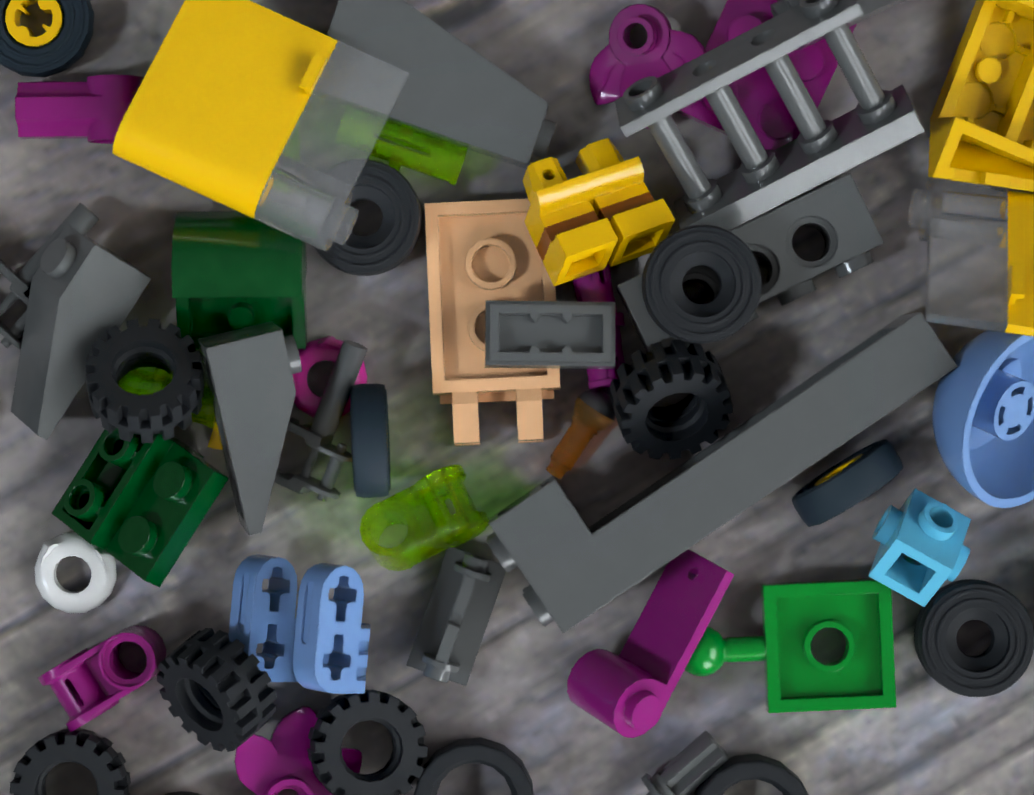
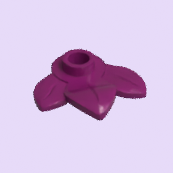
(623, 64)
(283, 760)

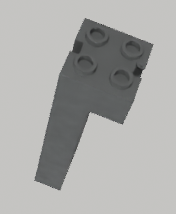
(585, 567)

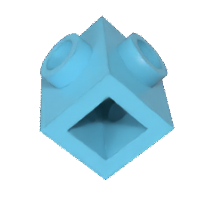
(919, 547)

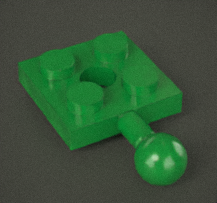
(790, 620)

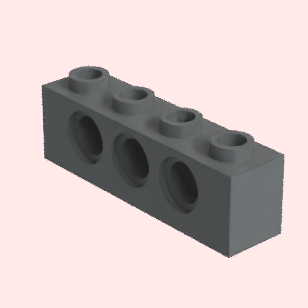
(833, 210)

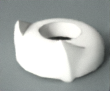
(102, 573)

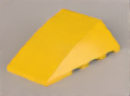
(987, 101)

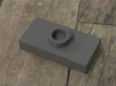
(549, 334)

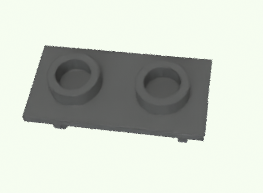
(456, 616)

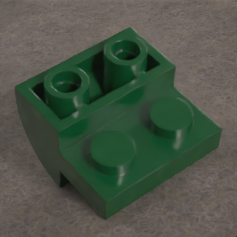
(236, 275)
(140, 500)

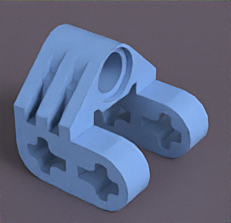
(319, 646)

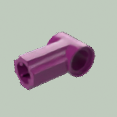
(74, 108)

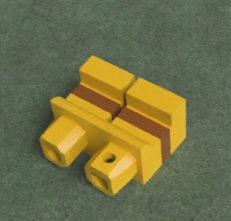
(592, 217)

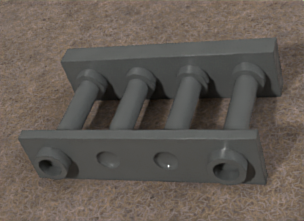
(779, 175)

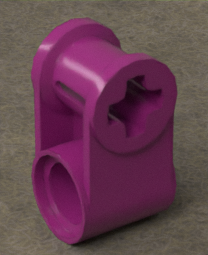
(97, 679)

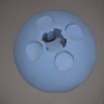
(988, 418)

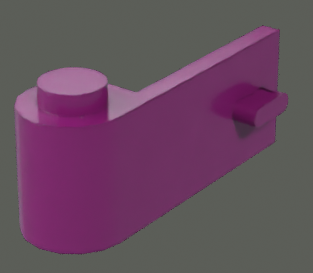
(636, 685)

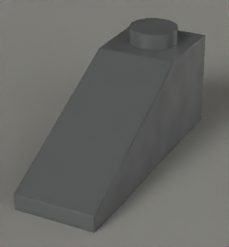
(70, 305)
(252, 406)

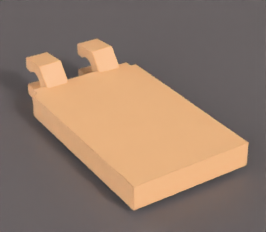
(472, 257)

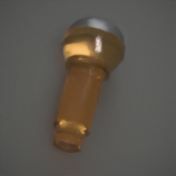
(591, 415)

